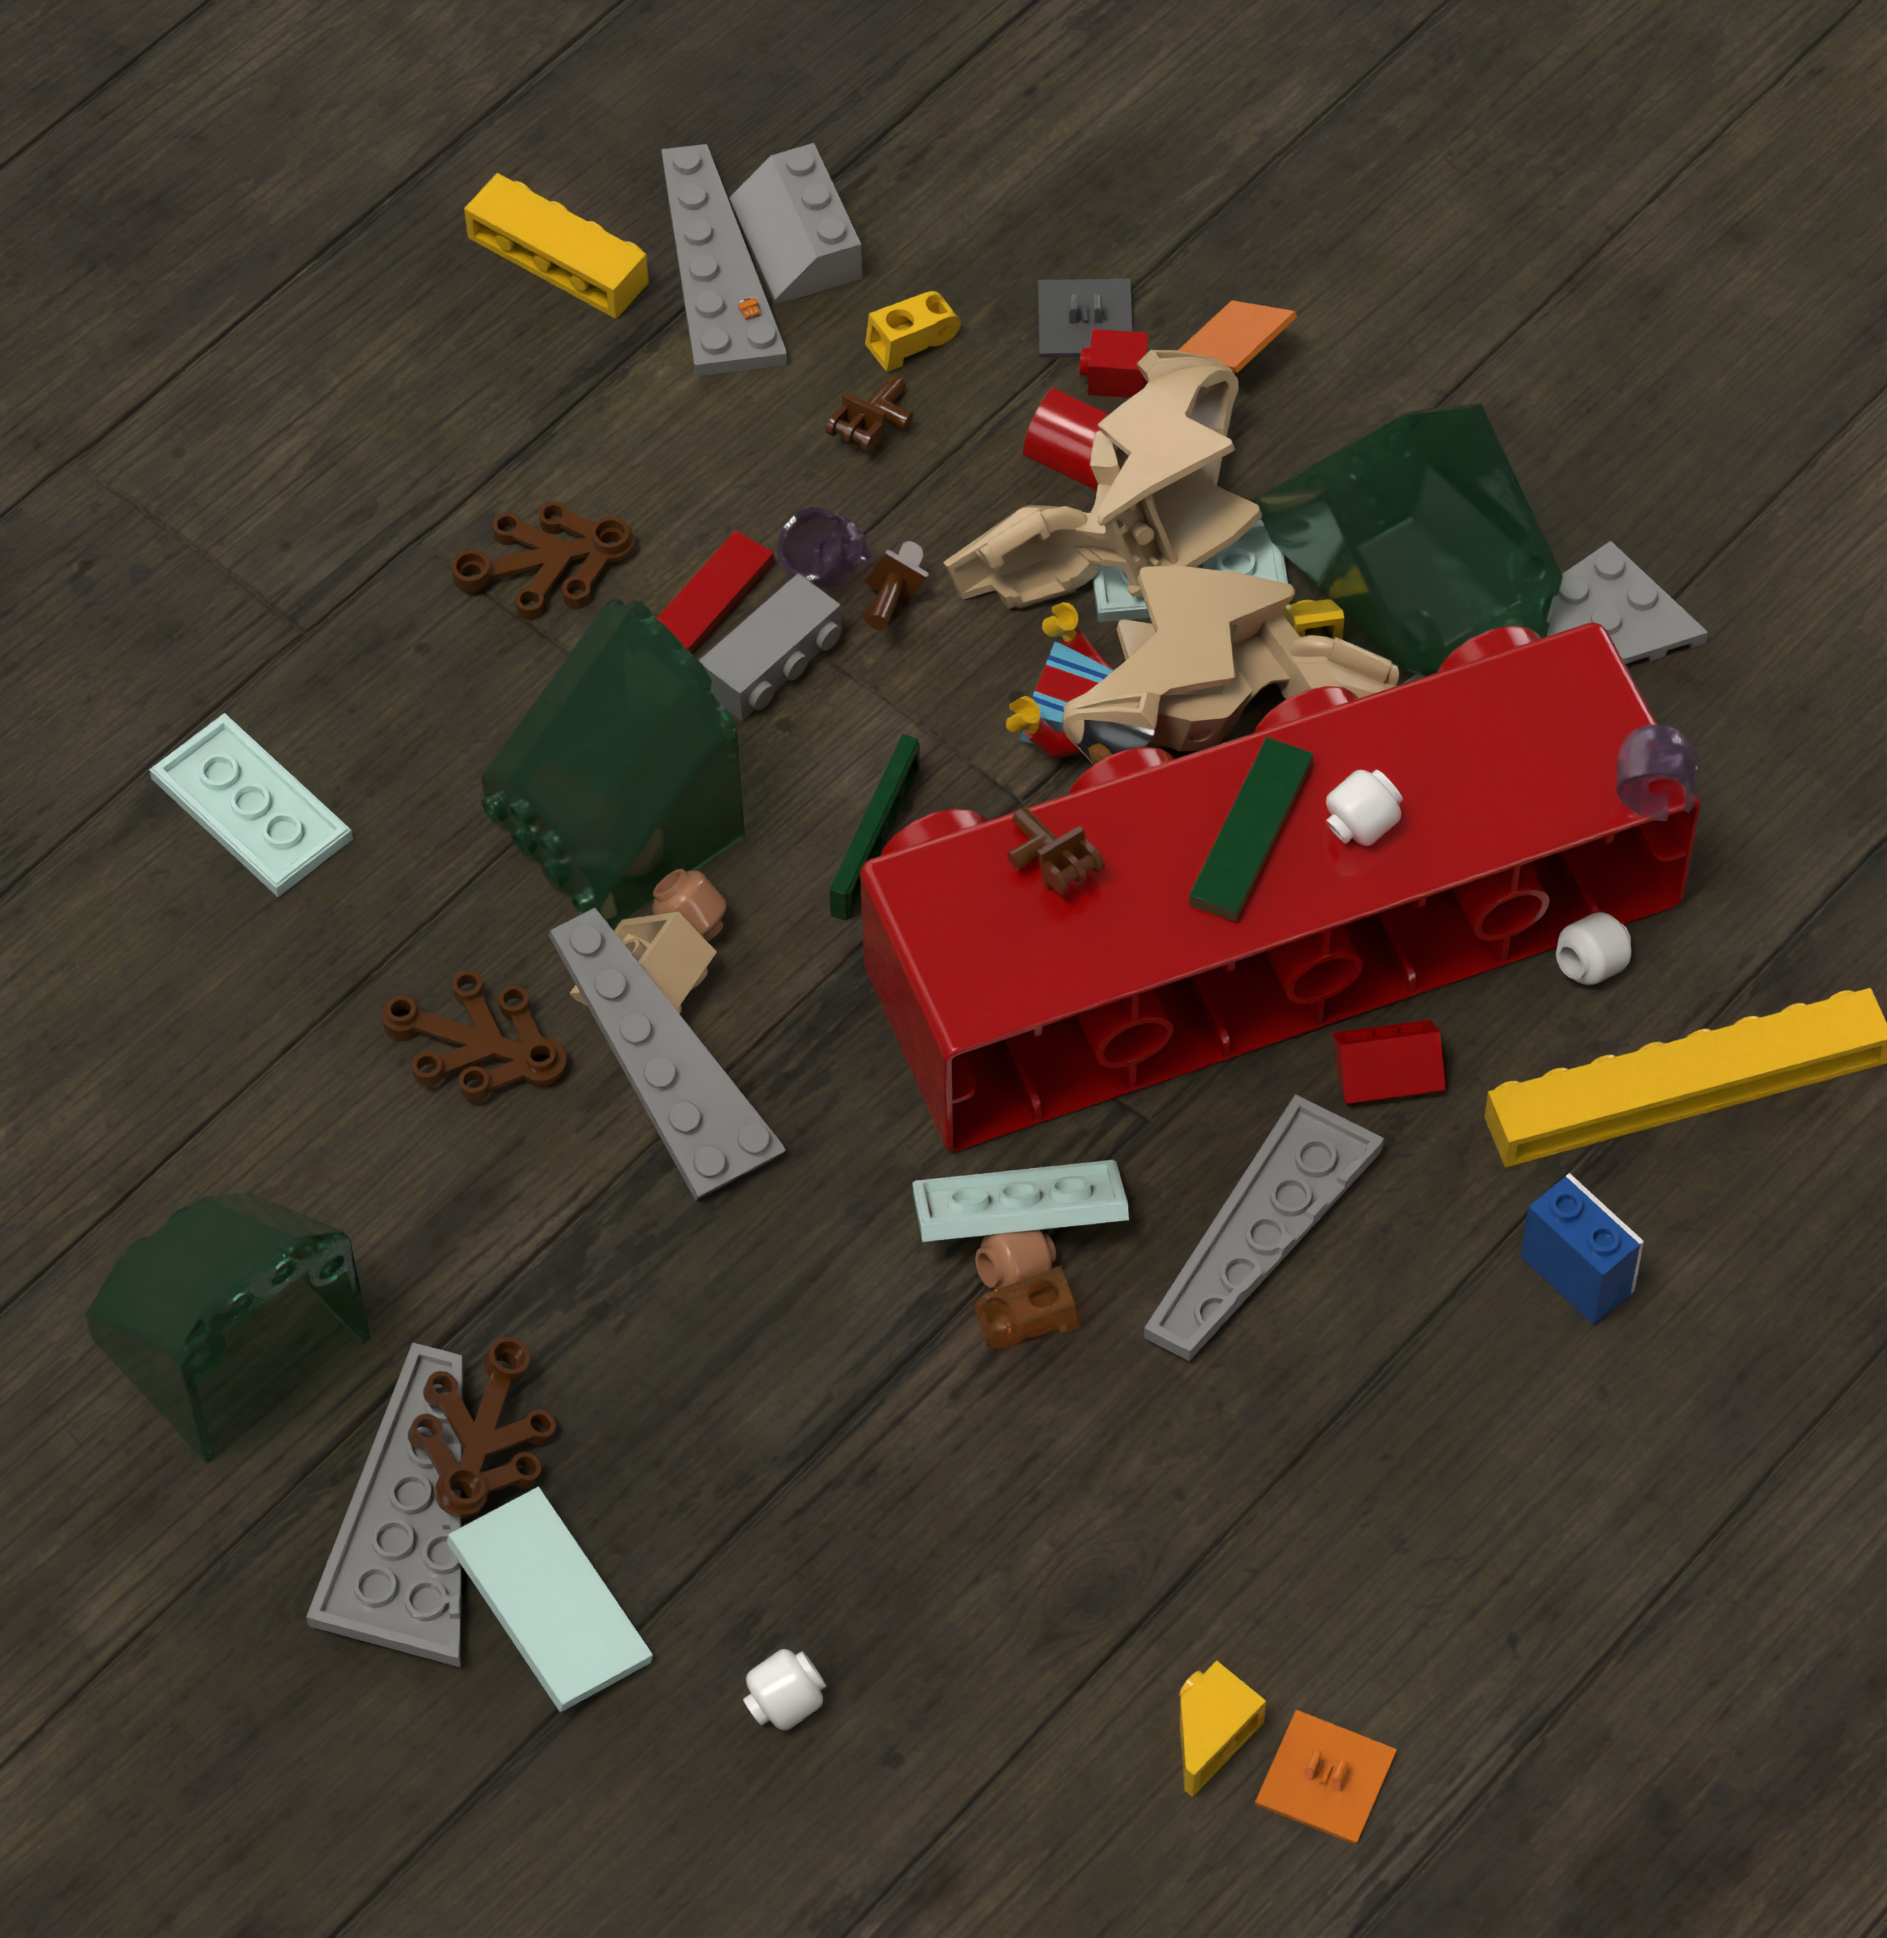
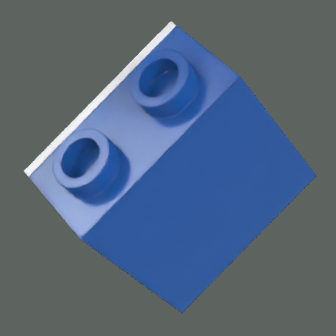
(1581, 1248)

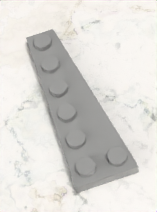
(716, 270)
(682, 1087)
(1277, 1201)

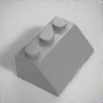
(797, 226)

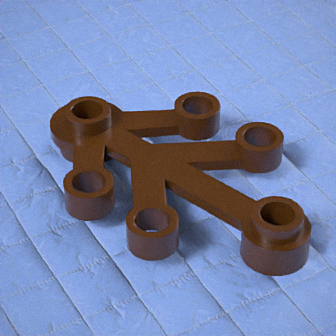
(548, 554)
(478, 1042)
(479, 1436)

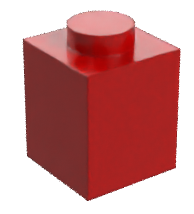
(1112, 363)

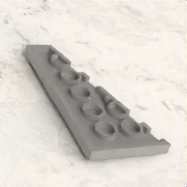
(1626, 603)
(391, 1564)

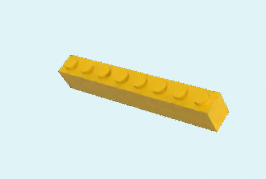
(1686, 1076)

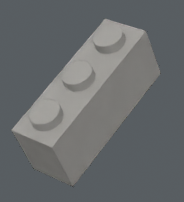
(772, 646)

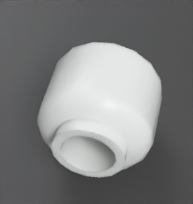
(1363, 807)
(1593, 948)
(784, 1689)

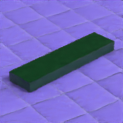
(875, 825)
(1251, 829)

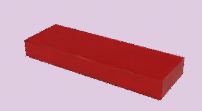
(716, 589)

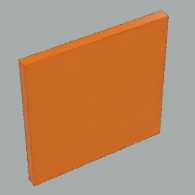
(1239, 333)
(1326, 1777)

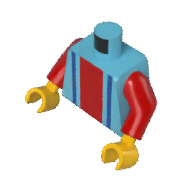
(1068, 673)

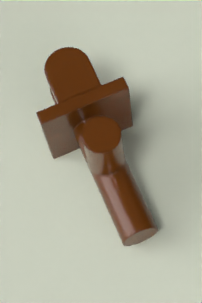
(865, 421)
(897, 580)
(1059, 858)

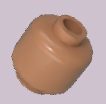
(693, 898)
(1013, 1257)

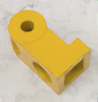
(910, 328)

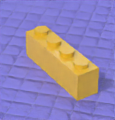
(557, 245)

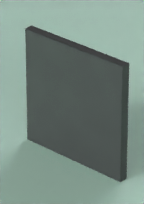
(1075, 307)

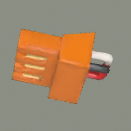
(749, 308)

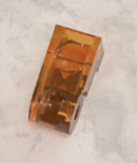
(1027, 1309)

